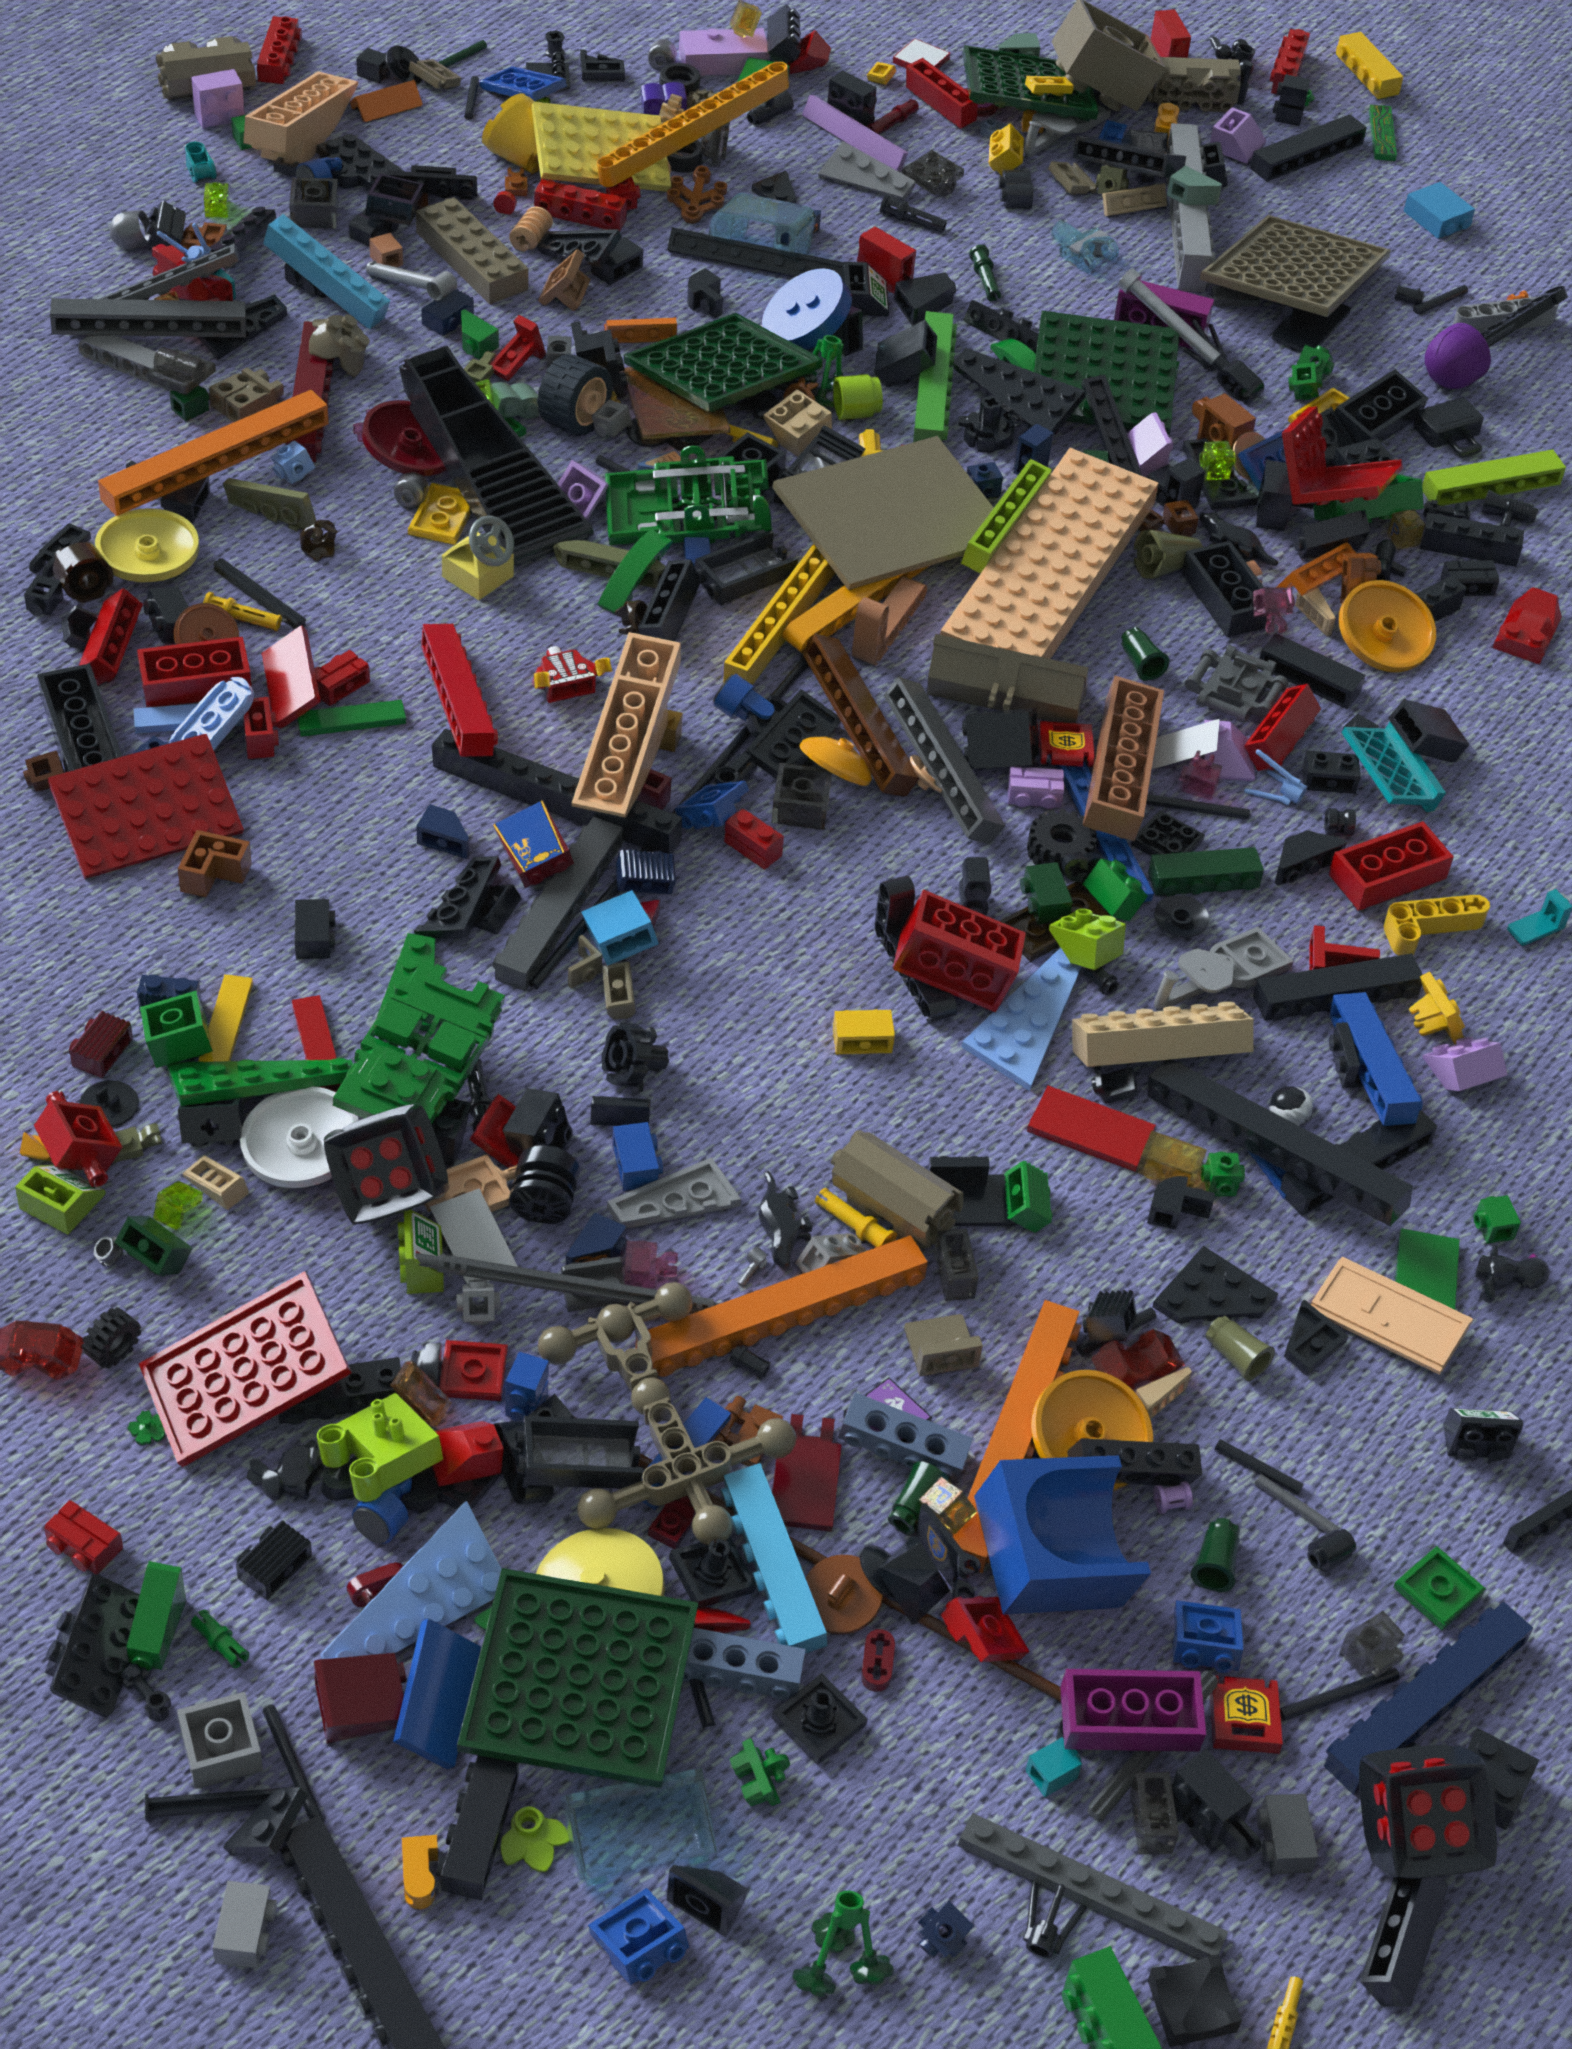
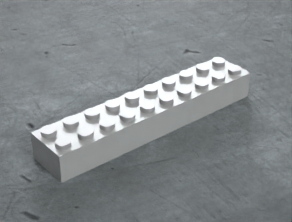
(1189, 222)

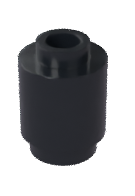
(1331, 1549)

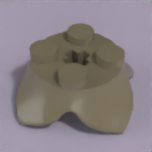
(342, 339)

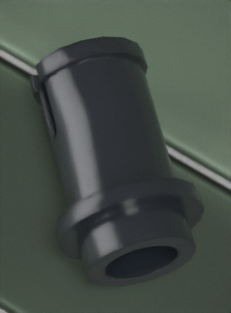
(1409, 295)
(1106, 983)
(749, 1361)

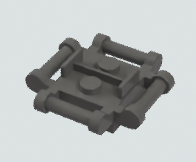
(1236, 685)

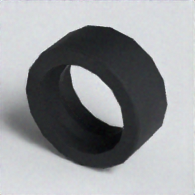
(683, 72)
(689, 162)

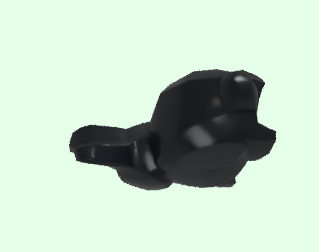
(293, 1475)

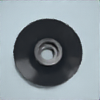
(398, 62)
(1181, 916)
(871, 1559)

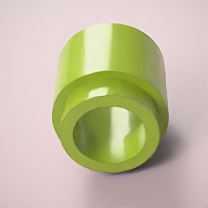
(857, 396)

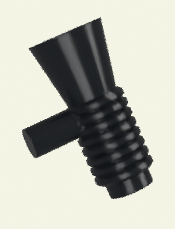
(769, 109)
(1509, 509)
(1385, 552)

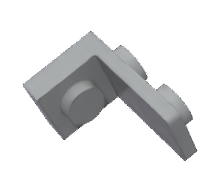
(828, 1249)

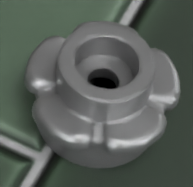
(107, 1251)

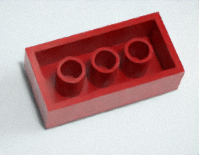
(190, 670)
(1390, 865)

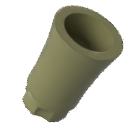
(1240, 1347)

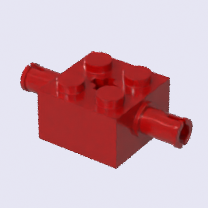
(78, 1137)

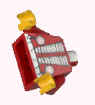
(568, 674)

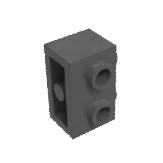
(1287, 1834)

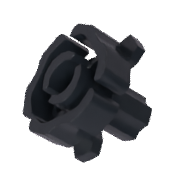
(989, 426)
(632, 1050)

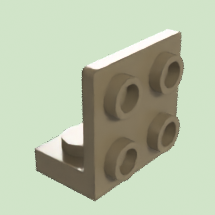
(942, 1345)

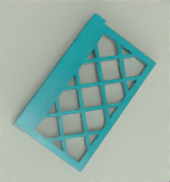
(1411, 767)

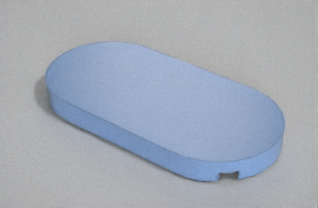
(217, 712)

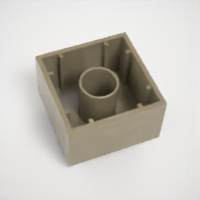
(1107, 56)

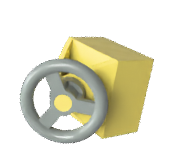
(479, 561)

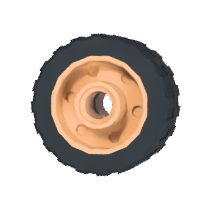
(573, 393)

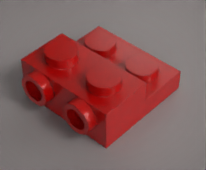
(985, 1628)

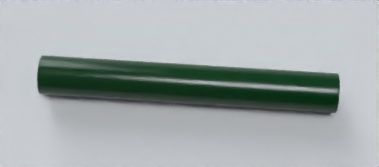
(463, 53)

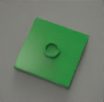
(1439, 1588)

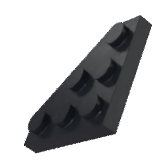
(1213, 1289)

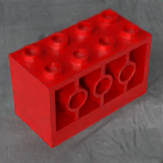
(959, 951)

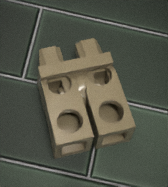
(244, 394)

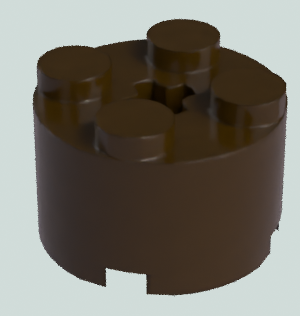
(82, 571)

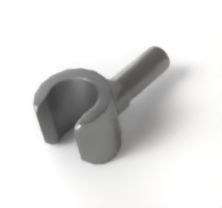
(758, 1262)

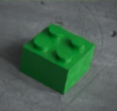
(176, 1029)

